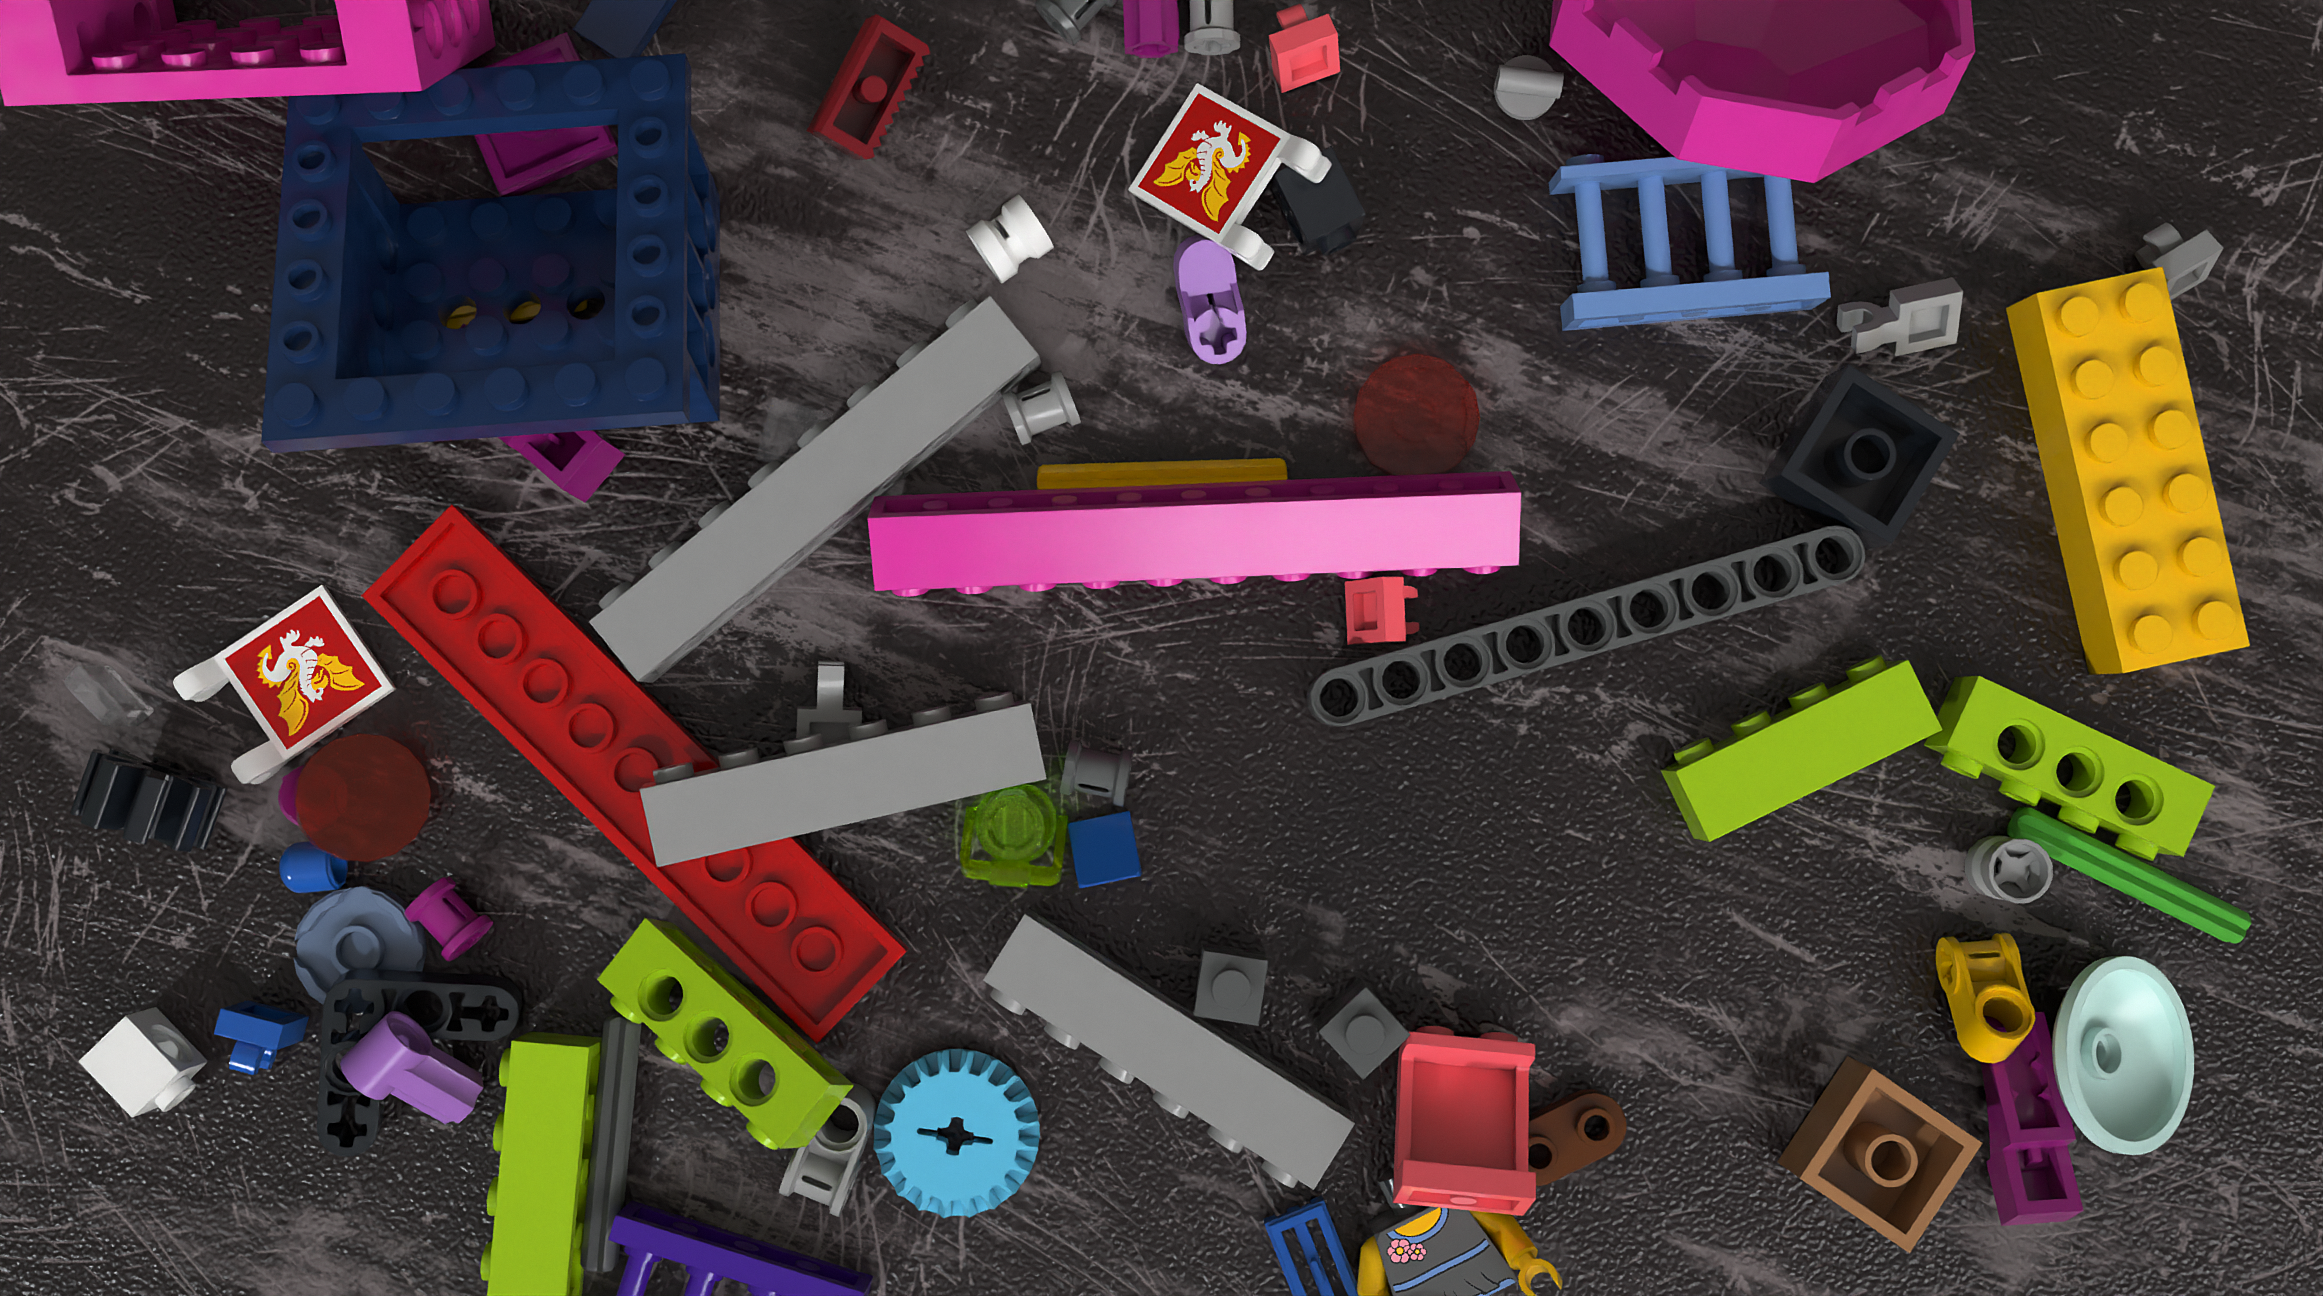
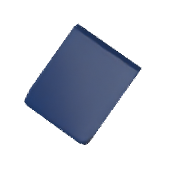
(1104, 849)

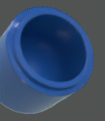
(310, 869)

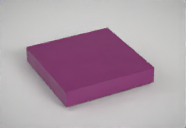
(538, 157)

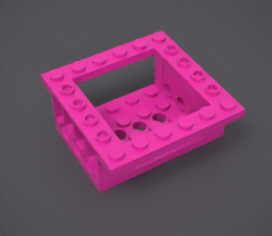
(141, 53)

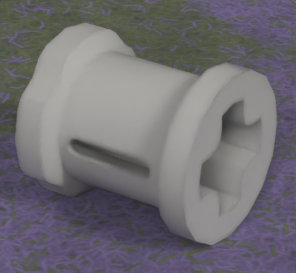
(1211, 28)
(1041, 407)

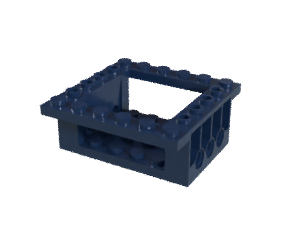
(372, 281)

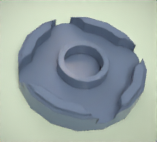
(352, 932)

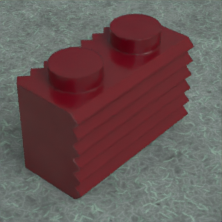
(868, 88)

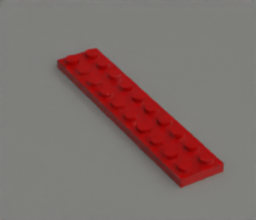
(600, 740)

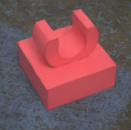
(1303, 49)
(1378, 610)

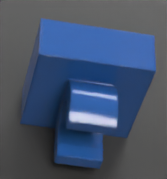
(259, 1033)

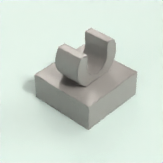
(2182, 262)

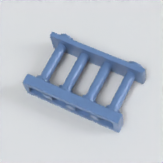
(1661, 294)

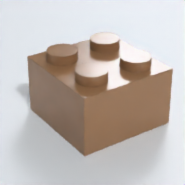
(1879, 1153)

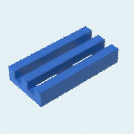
(1297, 1218)

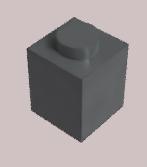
(1230, 984)
(1361, 1028)

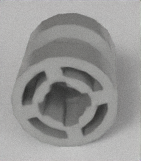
(2022, 871)

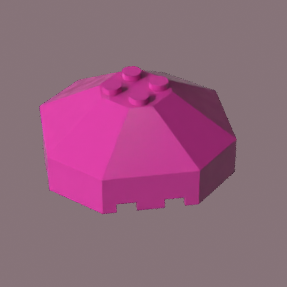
(1770, 80)

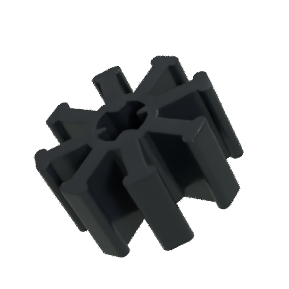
(148, 800)

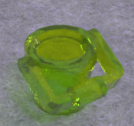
(1014, 829)

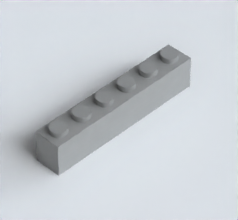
(841, 781)
(1170, 1050)

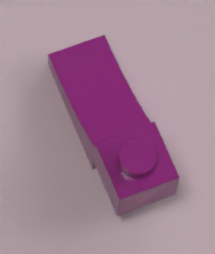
(2029, 1134)

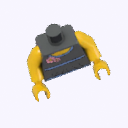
(1445, 1252)

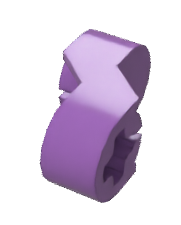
(1215, 329)

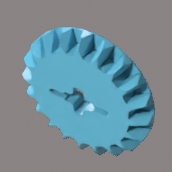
(993, 1107)

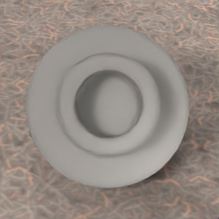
(1527, 87)

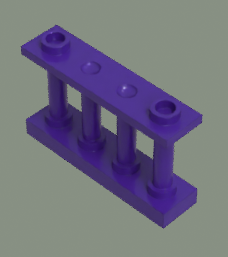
(719, 1253)

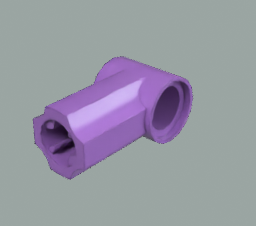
(402, 1062)

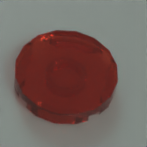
(1415, 416)
(361, 797)

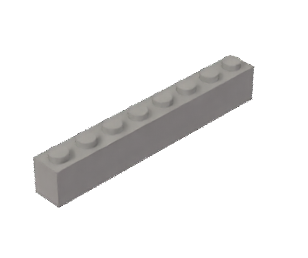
(815, 491)

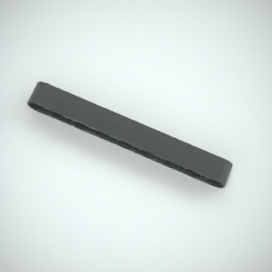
(1610, 610)

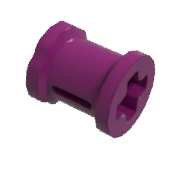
(448, 918)

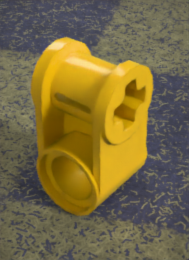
(1982, 982)

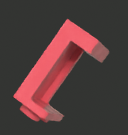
(1463, 1122)

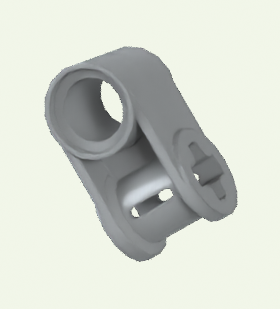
(831, 1160)

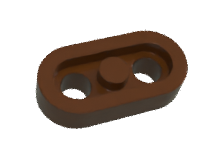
(1562, 1131)

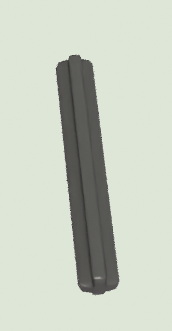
(610, 1141)

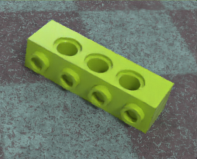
(2163, 801)
(805, 1082)

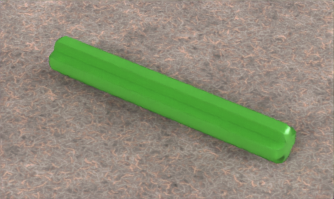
(2130, 875)

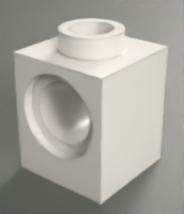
(144, 1063)

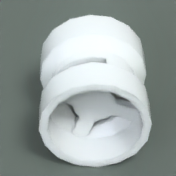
(1010, 238)

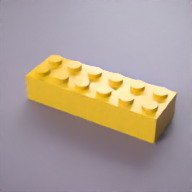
(2127, 473)

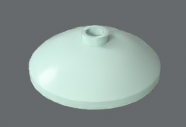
(2123, 1055)

